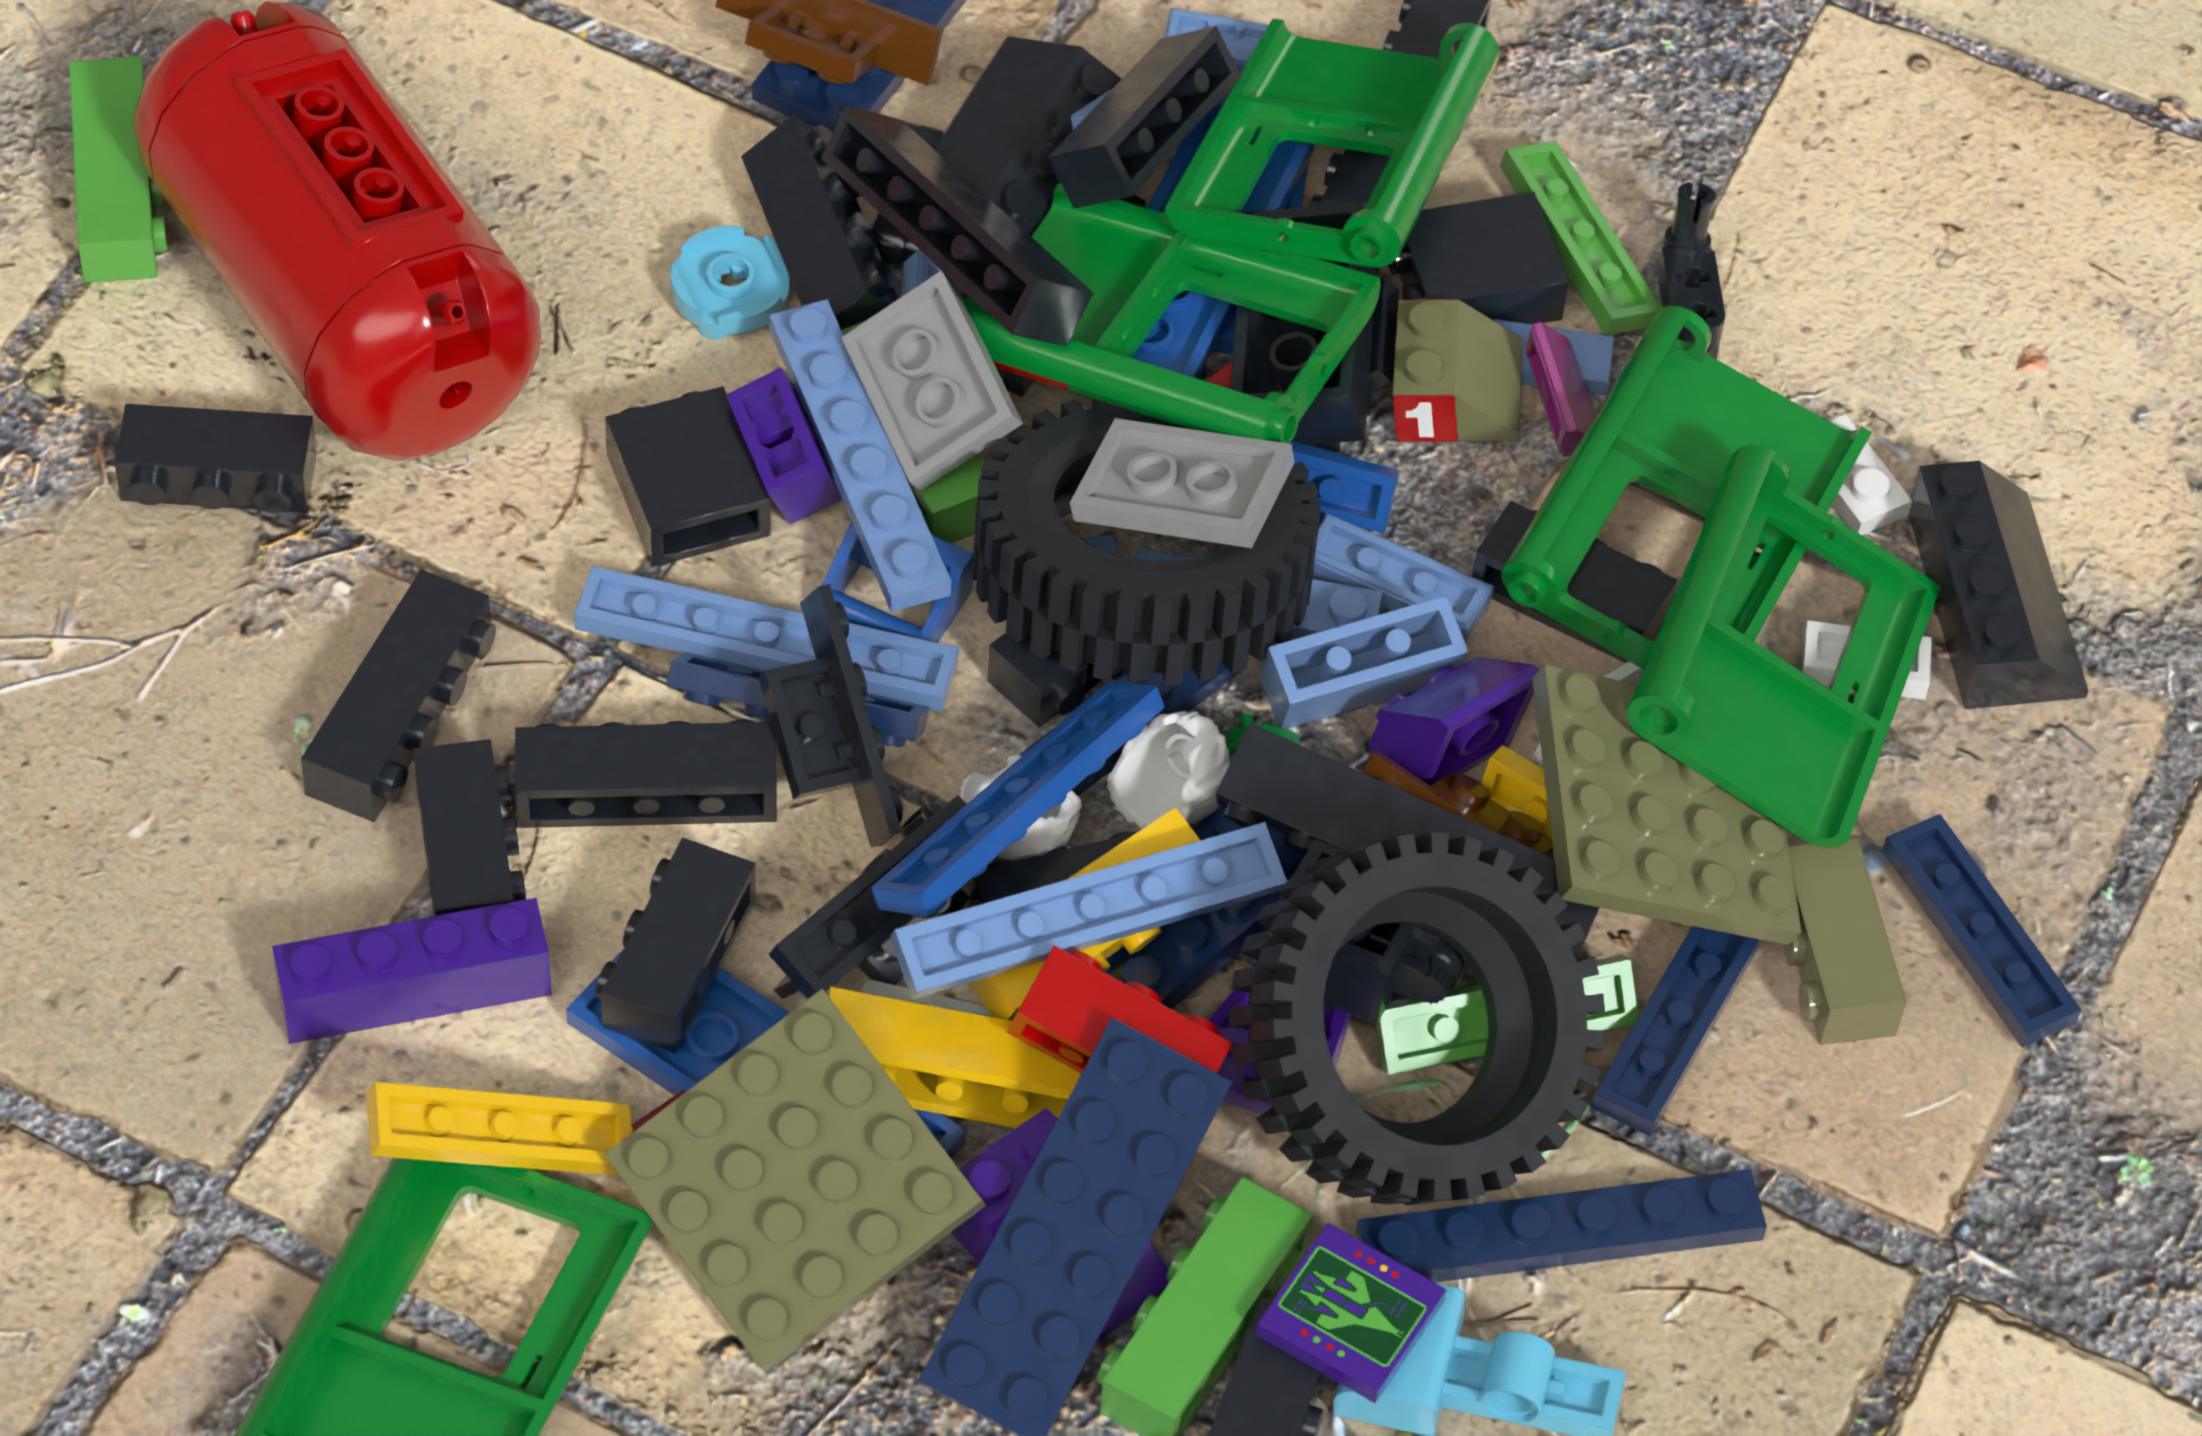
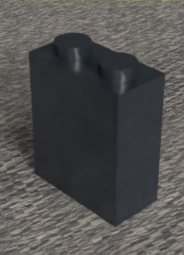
(1487, 256)
(687, 476)

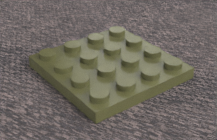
(1648, 830)
(794, 1180)

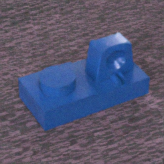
(1349, 486)

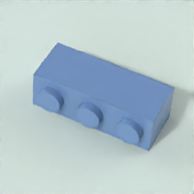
(1361, 662)

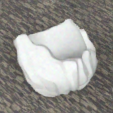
(1170, 766)

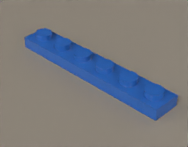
(1017, 799)

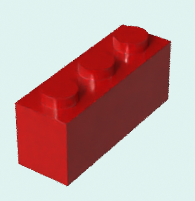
(1076, 1001)

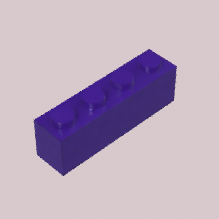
(412, 970)

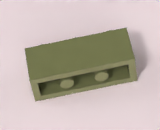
(1843, 947)

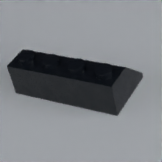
(1018, 119)
(1274, 350)
(1995, 588)

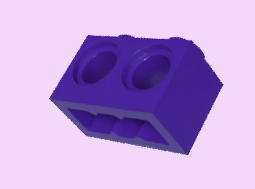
(783, 446)

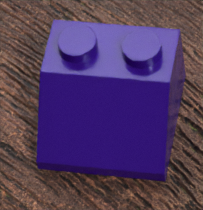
(1455, 718)

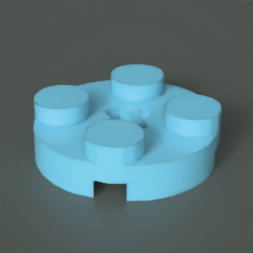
(724, 308)

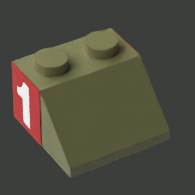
(1455, 374)

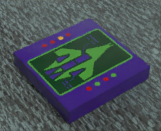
(1351, 1312)

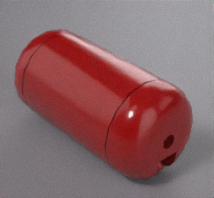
(337, 231)

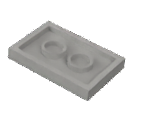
(931, 380)
(1182, 482)

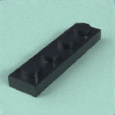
(850, 924)

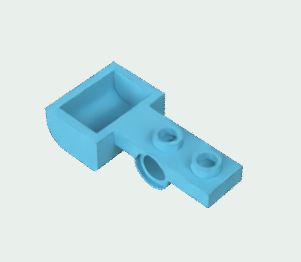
(1501, 1380)

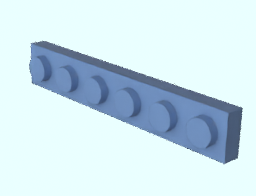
(860, 457)
(755, 634)
(1087, 910)

